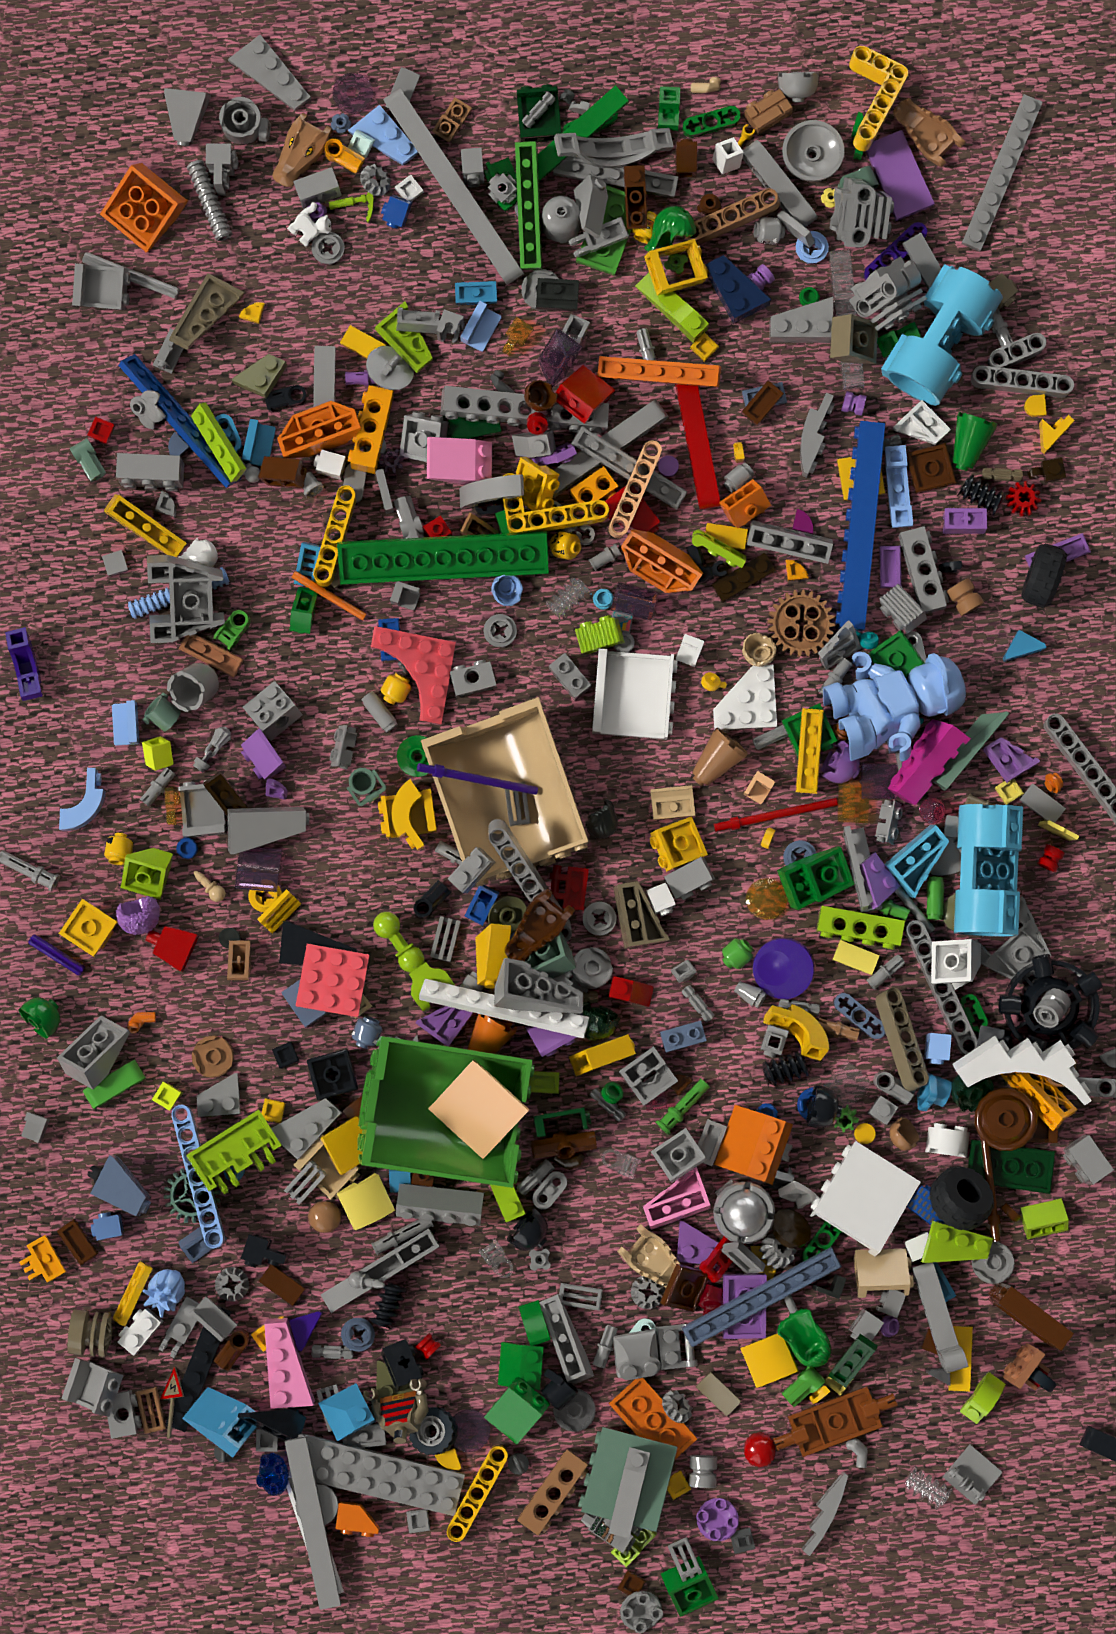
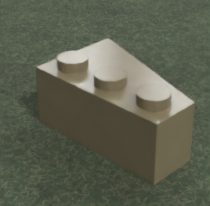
(636, 917)

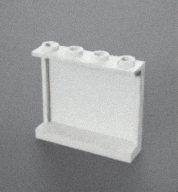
(634, 695)
(865, 1196)

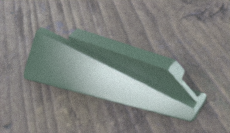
(979, 734)

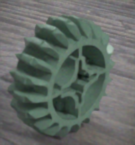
(176, 1201)

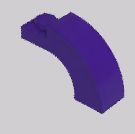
(24, 663)

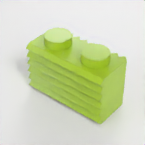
(599, 635)

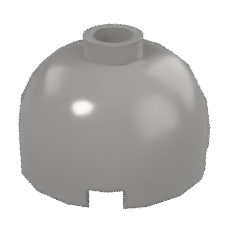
(798, 84)

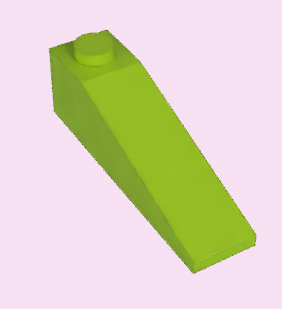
(675, 309)
(508, 1202)

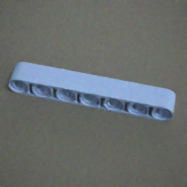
(197, 1188)

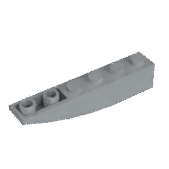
(383, 1268)

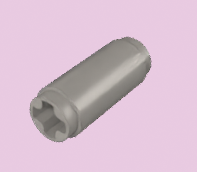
(379, 711)

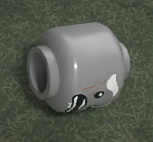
(768, 230)

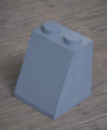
(121, 1188)

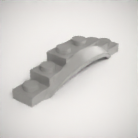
(614, 151)

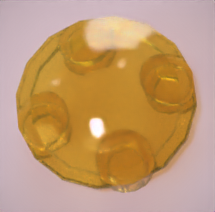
(766, 899)

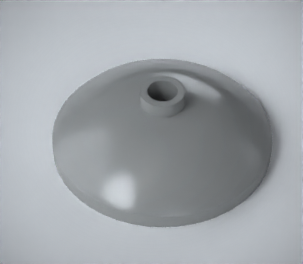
(817, 138)

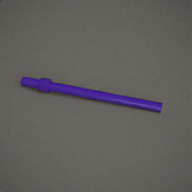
(439, 771)

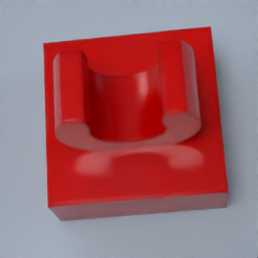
(101, 430)

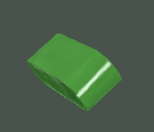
(114, 1084)

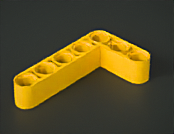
(891, 77)
(547, 514)

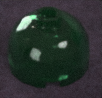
(601, 1023)
(969, 1097)

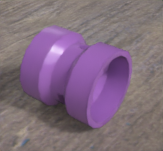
(761, 277)
(853, 403)

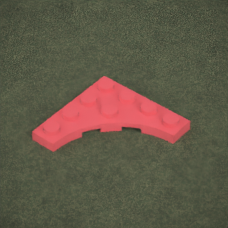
(427, 662)

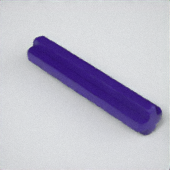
(56, 955)

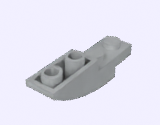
(811, 441)

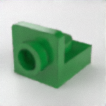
(503, 166)

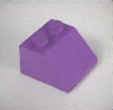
(263, 755)

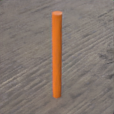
(328, 595)

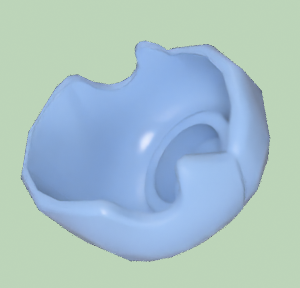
(507, 590)

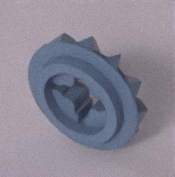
(797, 847)
(367, 1336)

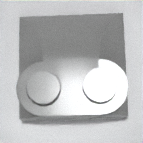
(678, 1155)
(636, 1355)

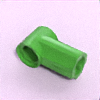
(807, 1382)

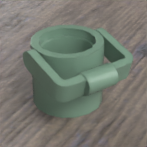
(161, 713)
(364, 784)

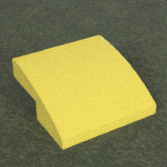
(366, 1201)

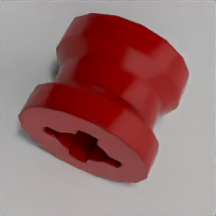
(427, 1346)

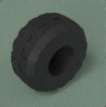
(1044, 575)
(961, 1198)

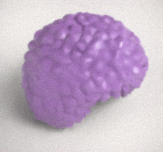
(138, 915)

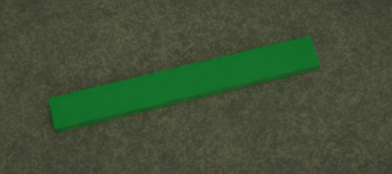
(584, 126)

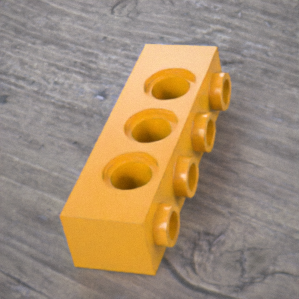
(369, 460)

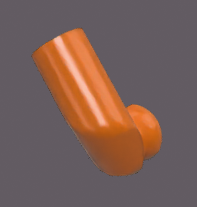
(139, 1019)

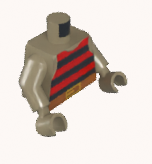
(400, 1412)

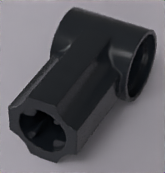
(432, 899)

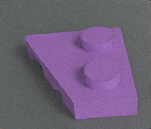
(445, 1023)

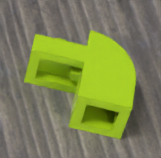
(984, 1398)

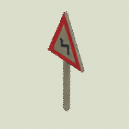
(172, 1390)

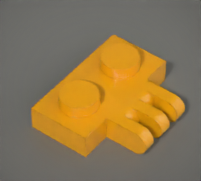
(43, 1260)

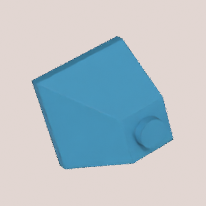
(346, 1412)

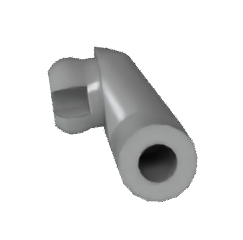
(860, 1450)

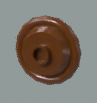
(1006, 1119)

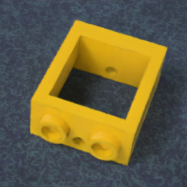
(657, 272)

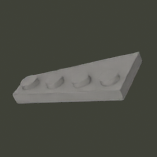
(267, 69)

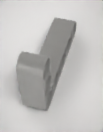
(949, 1352)

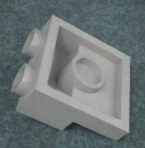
(415, 433)

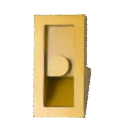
(1049, 436)

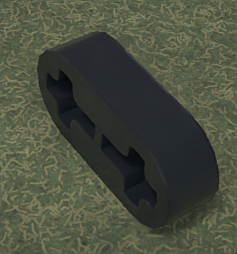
(491, 510)

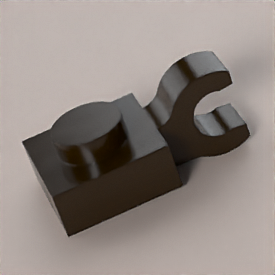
(1050, 469)

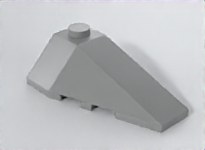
(529, 990)

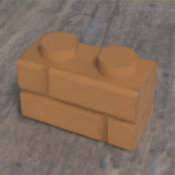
(768, 111)

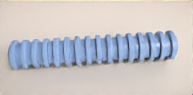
(162, 599)

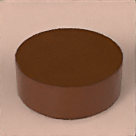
(1010, 1212)

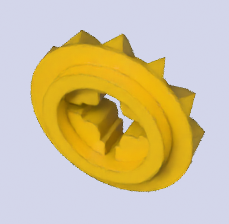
(256, 901)

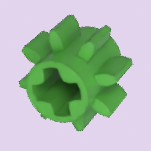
(851, 1119)

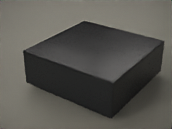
(285, 1055)

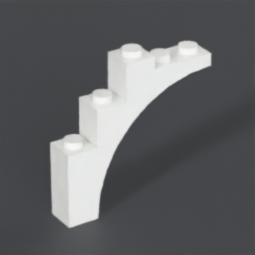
(996, 1058)

